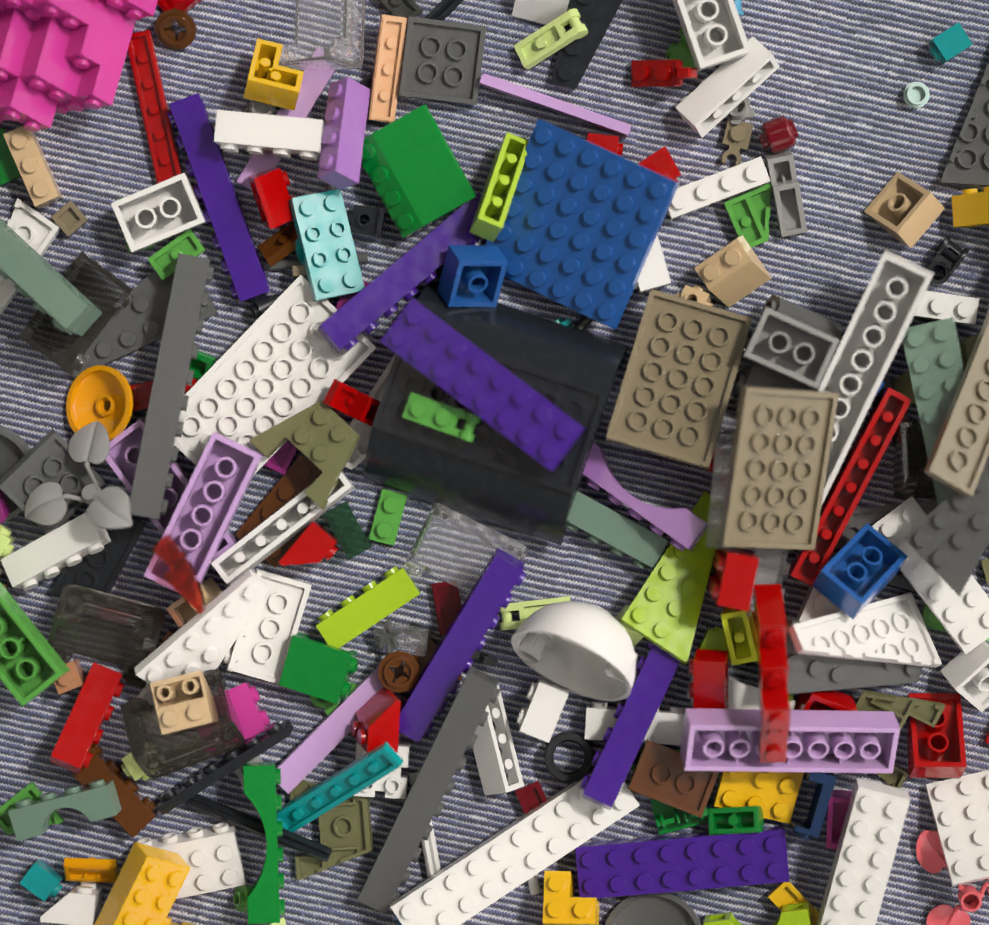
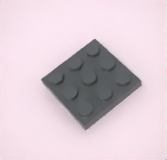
(442, 60)
(48, 463)

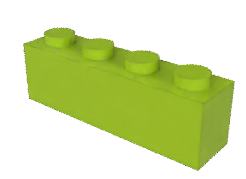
(499, 187)
(369, 608)

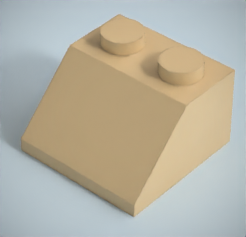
(904, 209)
(733, 272)

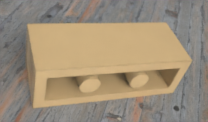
(33, 167)

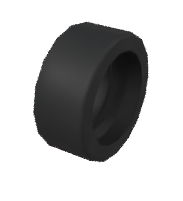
(549, 759)

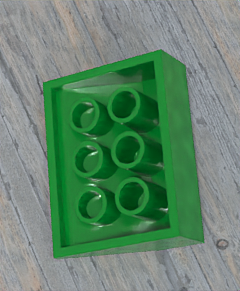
(415, 171)

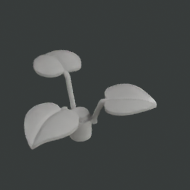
(106, 508)

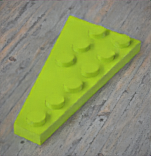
(673, 594)

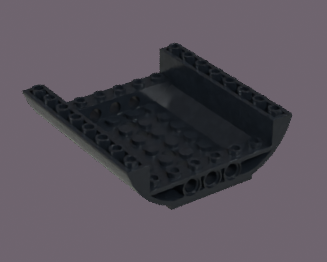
(492, 473)

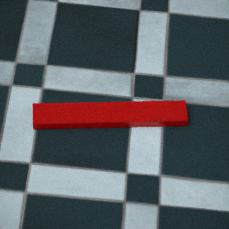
(153, 106)

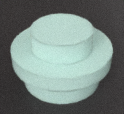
(916, 94)

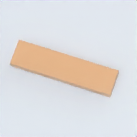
(387, 68)

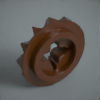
(168, 36)
(401, 682)

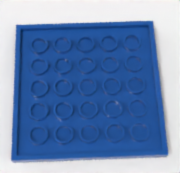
(582, 223)

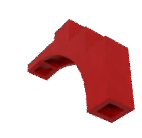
(773, 672)

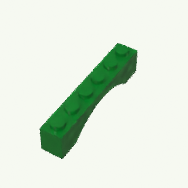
(260, 788)

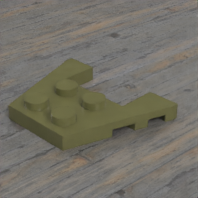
(321, 438)
(902, 707)
(342, 829)

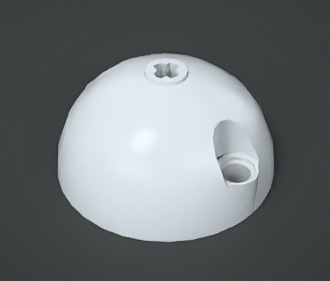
(578, 649)

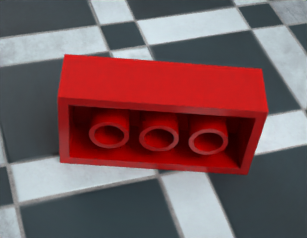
(733, 578)

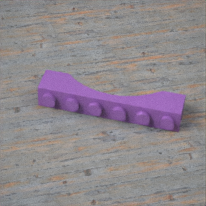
(678, 523)

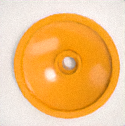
(91, 396)

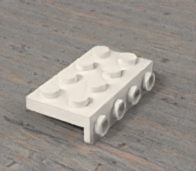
(266, 637)
(209, 853)

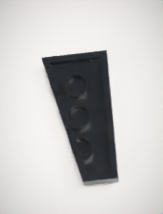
(575, 57)

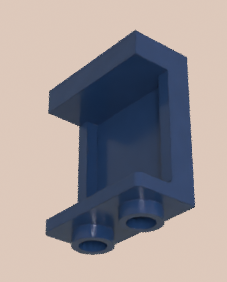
(818, 806)

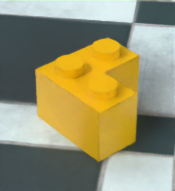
(269, 81)
(971, 208)
(561, 906)

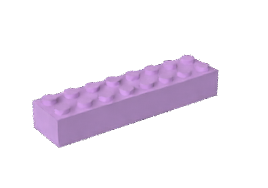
(815, 741)

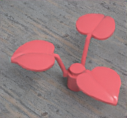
(932, 860)

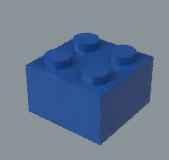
(472, 276)

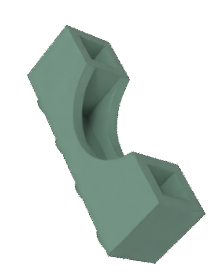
(95, 801)

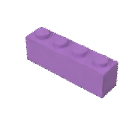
(343, 133)

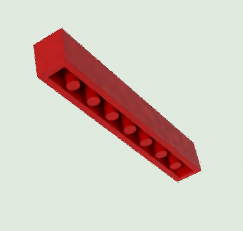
(851, 483)

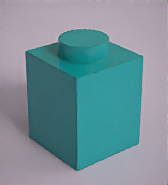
(949, 43)
(42, 881)

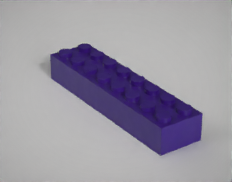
(483, 385)
(681, 863)

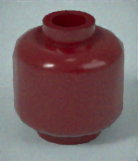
(778, 134)

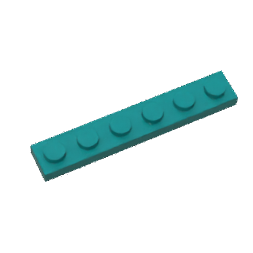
(339, 787)

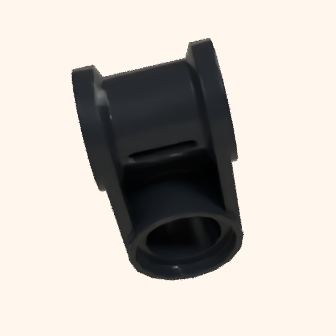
(947, 258)

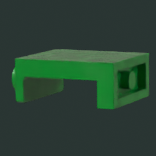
(318, 669)

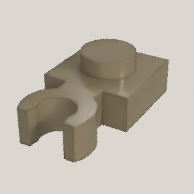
(737, 138)

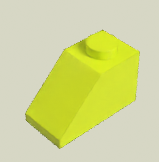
(740, 635)

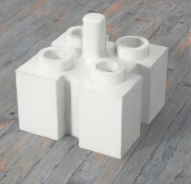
(394, 783)

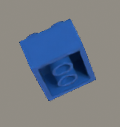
(859, 571)

